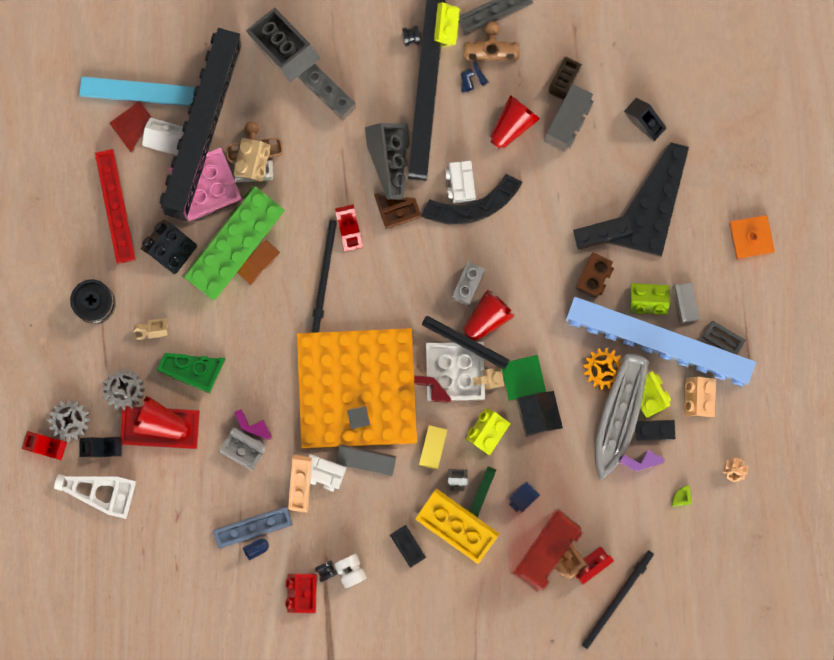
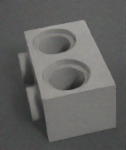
(468, 284)

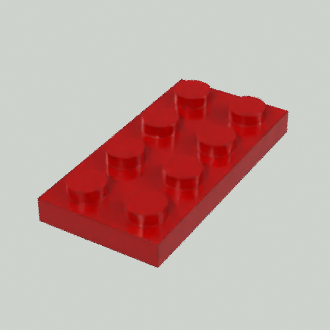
(131, 438)

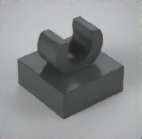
(457, 477)

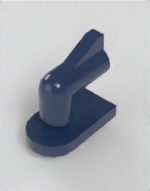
(466, 81)
(256, 548)

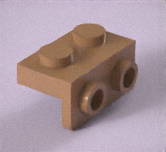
(571, 563)

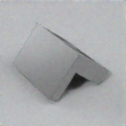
(685, 302)

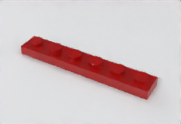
(115, 206)

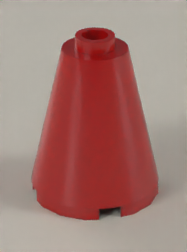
(512, 123)
(487, 317)
(158, 421)

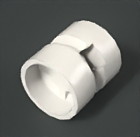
(354, 577)

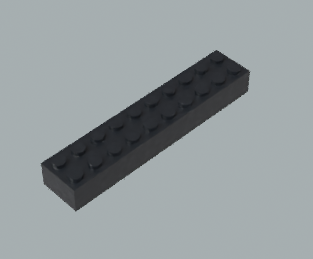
(201, 124)

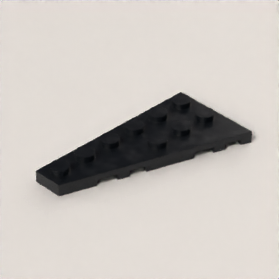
(654, 204)

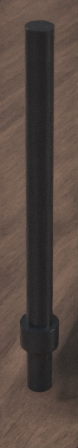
(318, 312)
(640, 568)

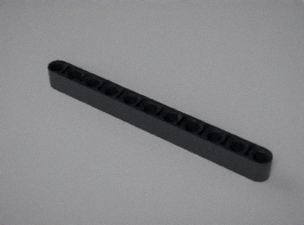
(425, 96)

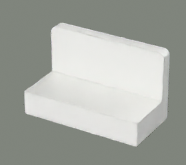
(162, 136)

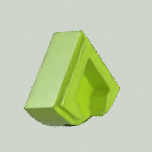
(682, 497)

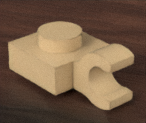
(153, 328)
(491, 378)

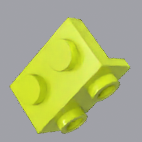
(446, 24)
(487, 431)

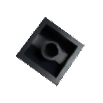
(539, 413)

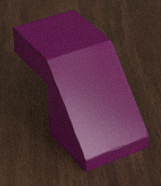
(259, 429)

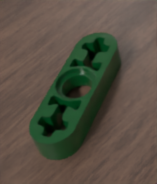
(482, 491)

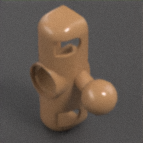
(480, 48)
(251, 129)

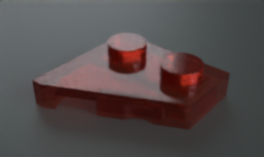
(131, 125)

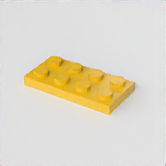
(457, 526)

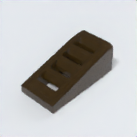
(559, 88)

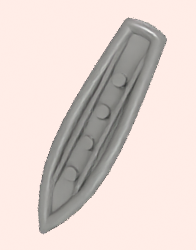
(620, 413)

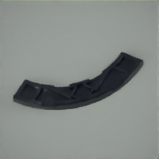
(475, 210)

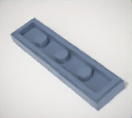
(252, 527)

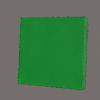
(523, 377)

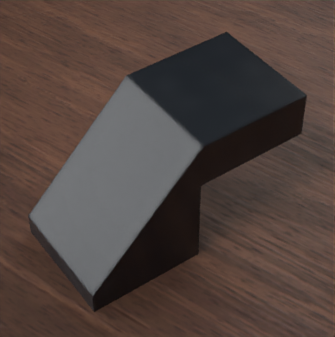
(100, 447)

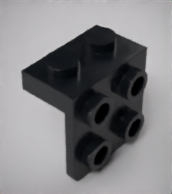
(168, 246)

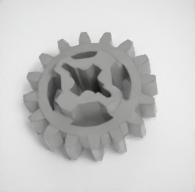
(117, 393)
(72, 412)

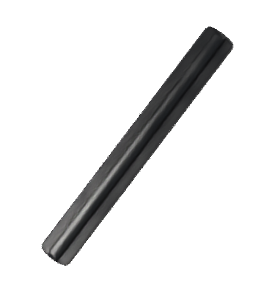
(465, 342)

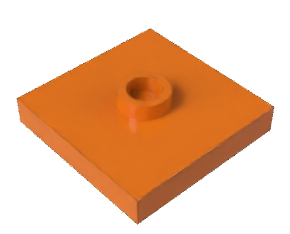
(751, 237)

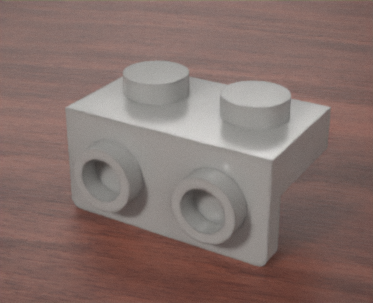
(243, 448)

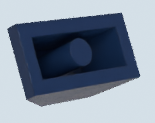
(523, 498)

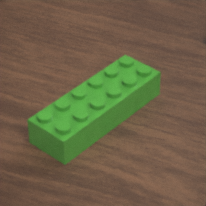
(233, 243)

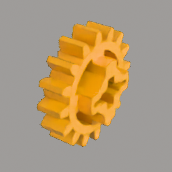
(596, 363)

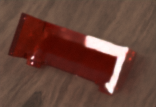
(547, 550)

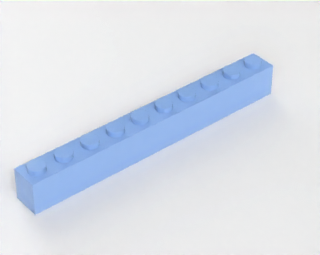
(661, 341)

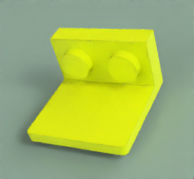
(654, 398)

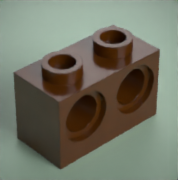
(591, 274)

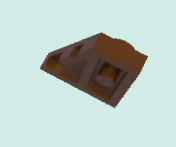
(397, 211)

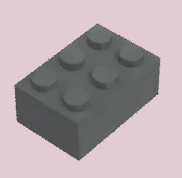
(569, 118)

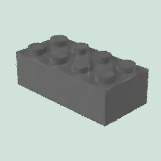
(282, 44)

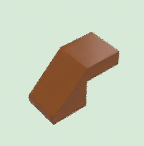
(258, 261)

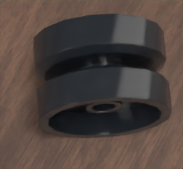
(85, 293)

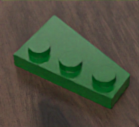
(192, 370)

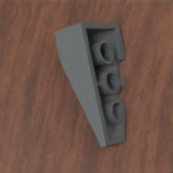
(387, 149)

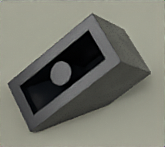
(645, 119)

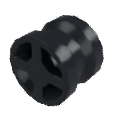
(411, 35)
(326, 571)

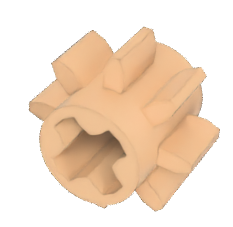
(735, 469)

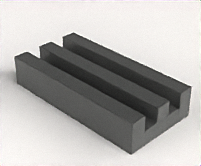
(709, 331)

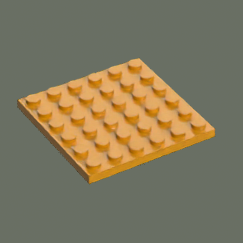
(352, 372)

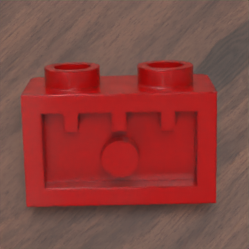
(596, 561)
(301, 593)

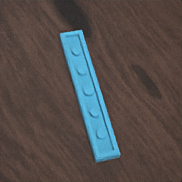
(136, 91)

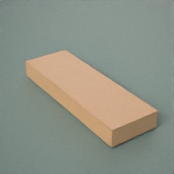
(300, 483)

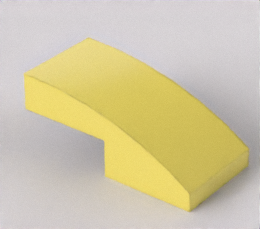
(433, 447)

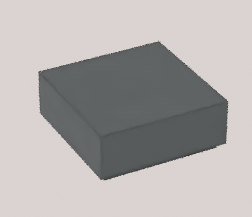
(358, 417)

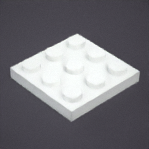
(454, 371)

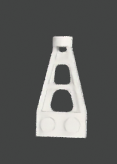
(121, 496)

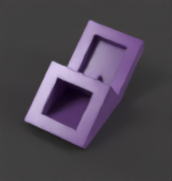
(649, 459)

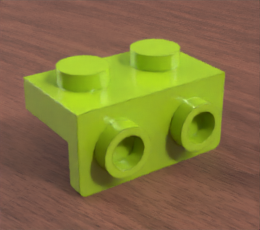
(649, 299)

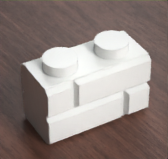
(461, 182)
(327, 473)

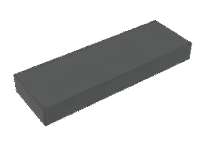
(366, 459)

